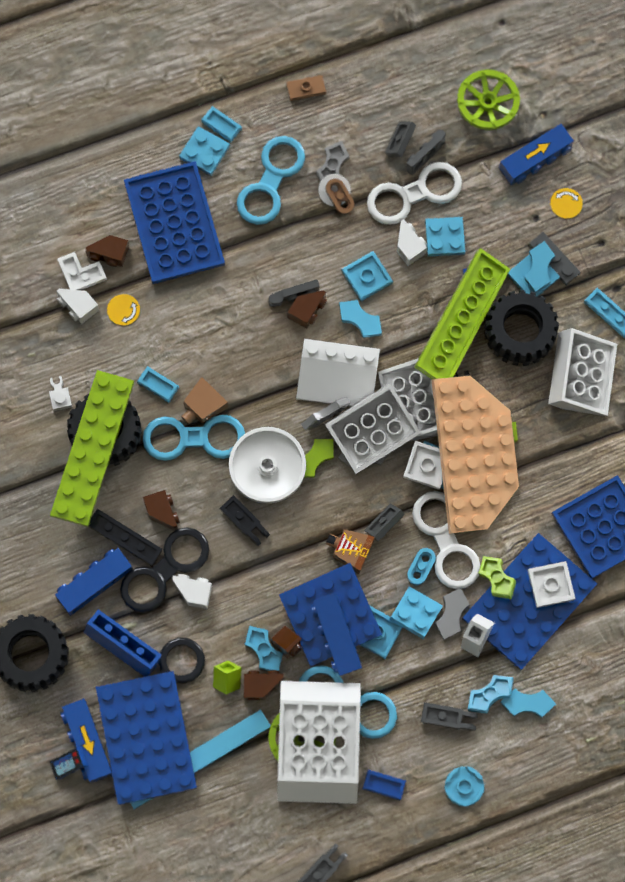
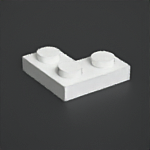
(78, 277)

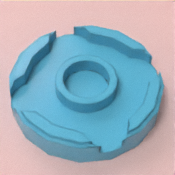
(464, 786)

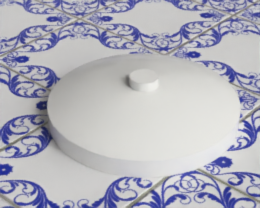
(267, 465)

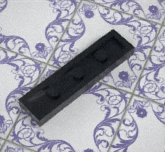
(125, 537)

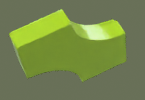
(321, 451)
(502, 585)

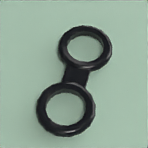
(164, 570)
(183, 679)

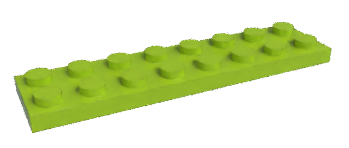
(462, 317)
(92, 448)

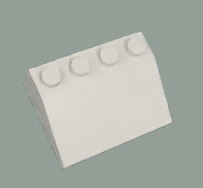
(336, 372)
(582, 373)
(416, 395)
(372, 428)

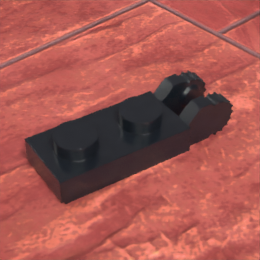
(243, 519)

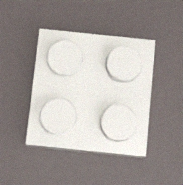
(424, 465)
(551, 584)

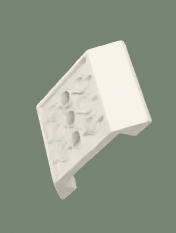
(314, 772)

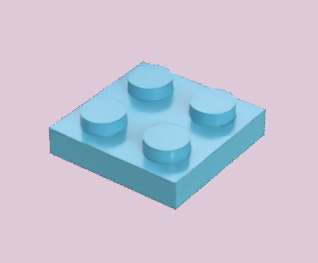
(205, 150)
(445, 236)
(416, 612)

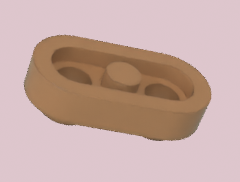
(341, 195)

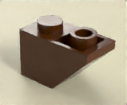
(110, 250)
(305, 308)
(160, 511)
(287, 642)
(260, 686)

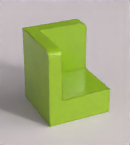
(227, 677)

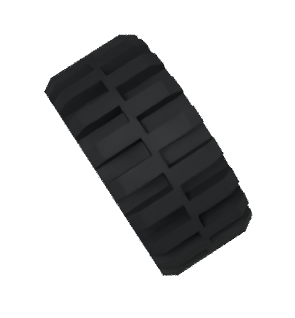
(527, 305)
(124, 444)
(50, 670)

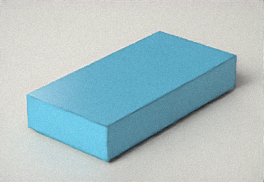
(221, 124)
(158, 384)

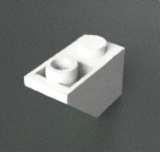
(410, 246)
(79, 303)
(194, 592)
(476, 634)

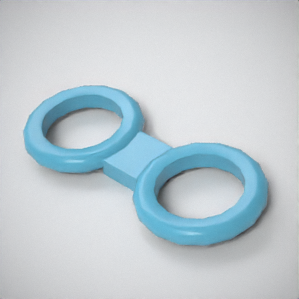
(271, 180)
(190, 436)
(363, 699)

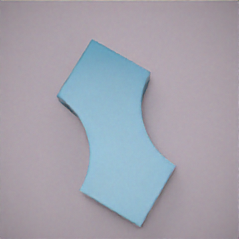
(541, 258)
(354, 314)
(258, 641)
(497, 689)
(536, 703)

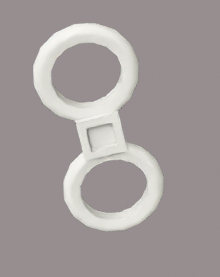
(414, 193)
(446, 543)

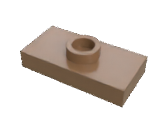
(306, 88)

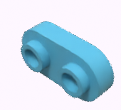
(420, 566)

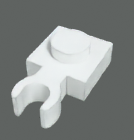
(60, 396)

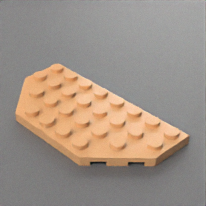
(474, 452)

